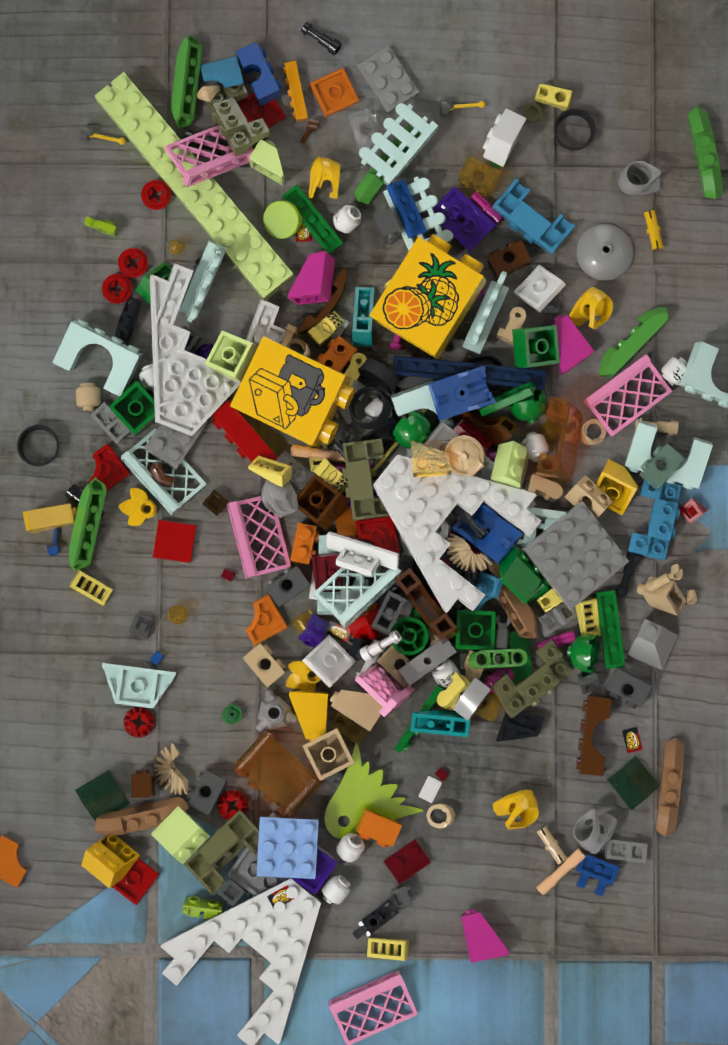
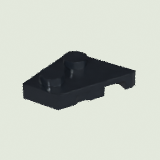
(519, 727)

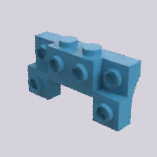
(528, 221)
(661, 521)

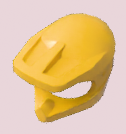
(322, 170)
(592, 304)
(520, 804)

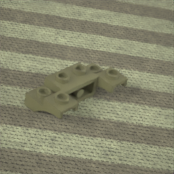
(233, 123)
(360, 479)
(539, 682)
(221, 850)

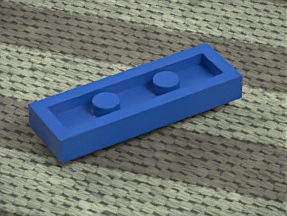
(406, 209)

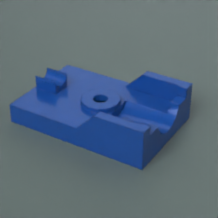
(447, 395)
(499, 539)

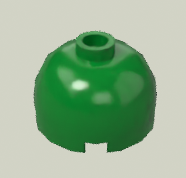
(530, 407)
(413, 428)
(413, 635)
(584, 652)

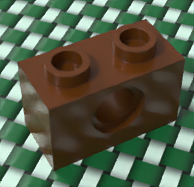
(517, 251)
(142, 784)

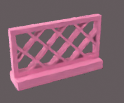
(211, 168)
(617, 382)
(242, 540)
(384, 688)
(364, 993)

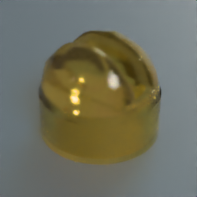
(176, 247)

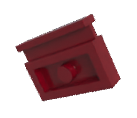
(468, 429)
(323, 568)
(407, 861)

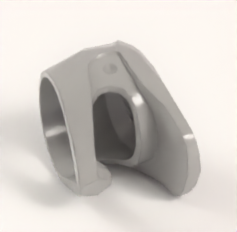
(639, 180)
(282, 499)
(597, 834)

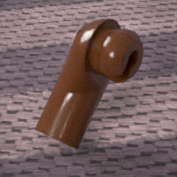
(159, 476)

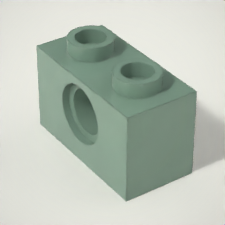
(670, 459)

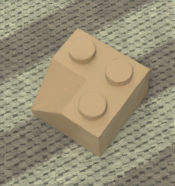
(328, 754)

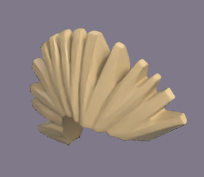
(464, 555)
(170, 772)

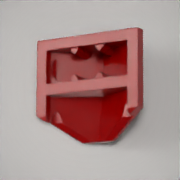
(362, 628)

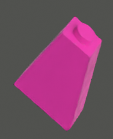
(314, 280)
(571, 343)
(481, 938)

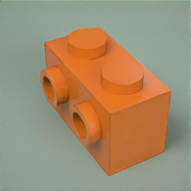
(337, 355)
(304, 543)
(378, 828)

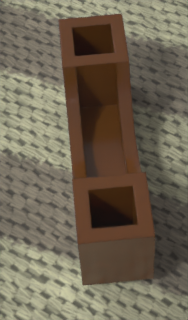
(497, 430)
(425, 606)
(595, 710)

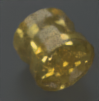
(175, 612)

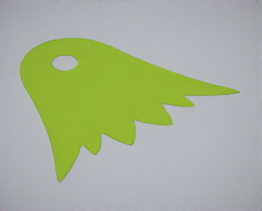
(359, 792)

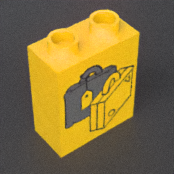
(293, 393)

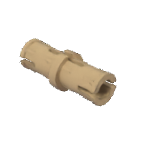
(551, 845)

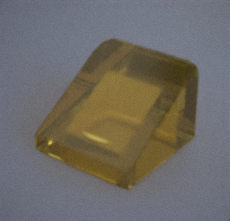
(300, 621)

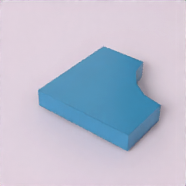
(224, 71)
(489, 586)

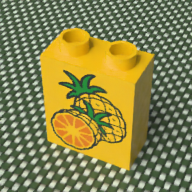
(429, 295)

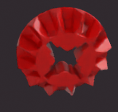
(147, 193)
(133, 253)
(110, 283)
(143, 730)
(232, 795)

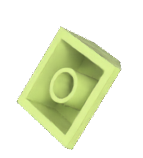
(267, 161)
(231, 356)
(510, 464)
(180, 835)

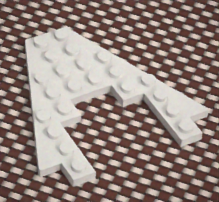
(183, 385)
(423, 504)
(275, 933)

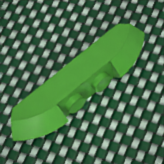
(186, 81)
(705, 153)
(372, 184)
(615, 359)
(86, 525)

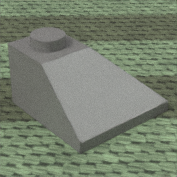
(652, 644)

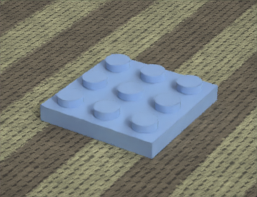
(287, 847)

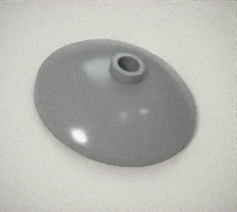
(604, 265)

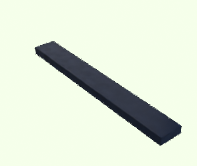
(442, 368)

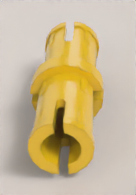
(653, 229)

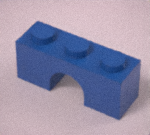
(252, 59)

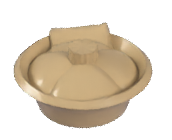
(466, 455)

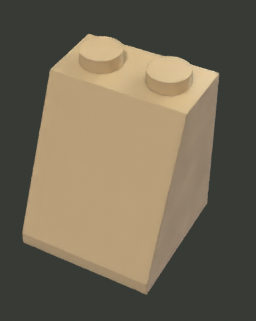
(358, 707)

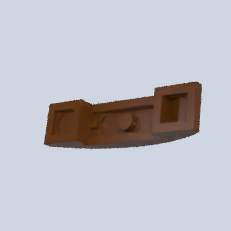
(339, 285)

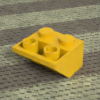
(109, 860)

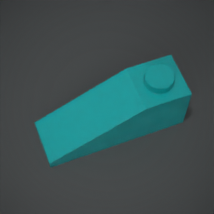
(362, 322)
(440, 722)

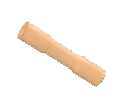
(306, 452)
(551, 880)

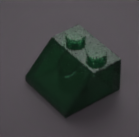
(632, 783)
(102, 795)

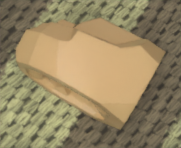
(471, 673)

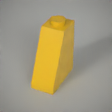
(49, 518)
(311, 712)

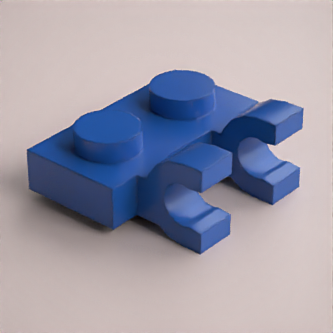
(597, 869)

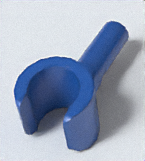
(54, 548)

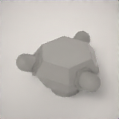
(274, 713)

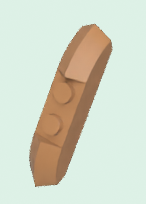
(519, 614)
(670, 787)
(138, 817)

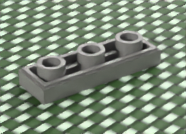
(417, 668)

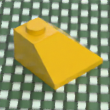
(618, 485)

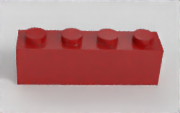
(241, 433)

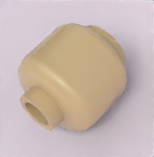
(88, 396)

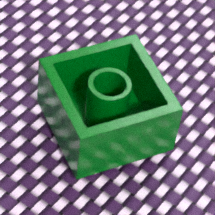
(536, 346)
(135, 408)
(475, 630)

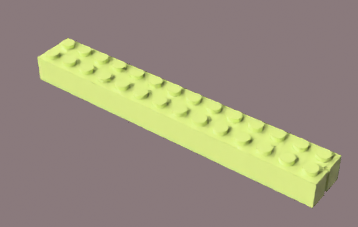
(203, 200)

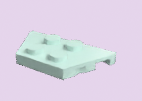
(137, 685)

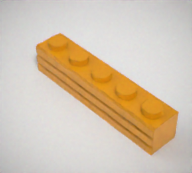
(295, 91)

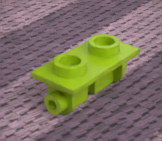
(194, 905)

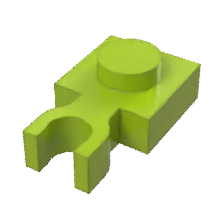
(106, 227)

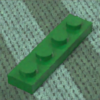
(313, 220)
(610, 629)
(404, 742)

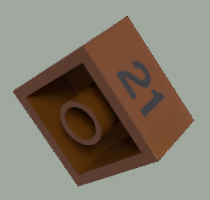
(321, 502)

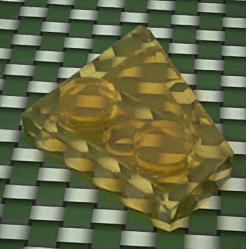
(429, 461)

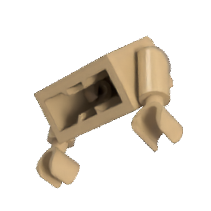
(664, 592)

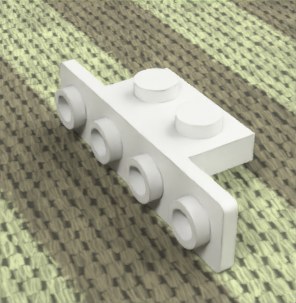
(360, 555)

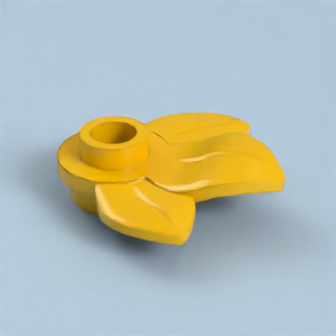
(135, 507)
(300, 677)

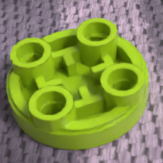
(282, 219)

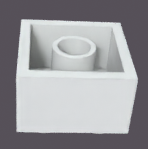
(503, 136)

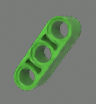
(505, 655)

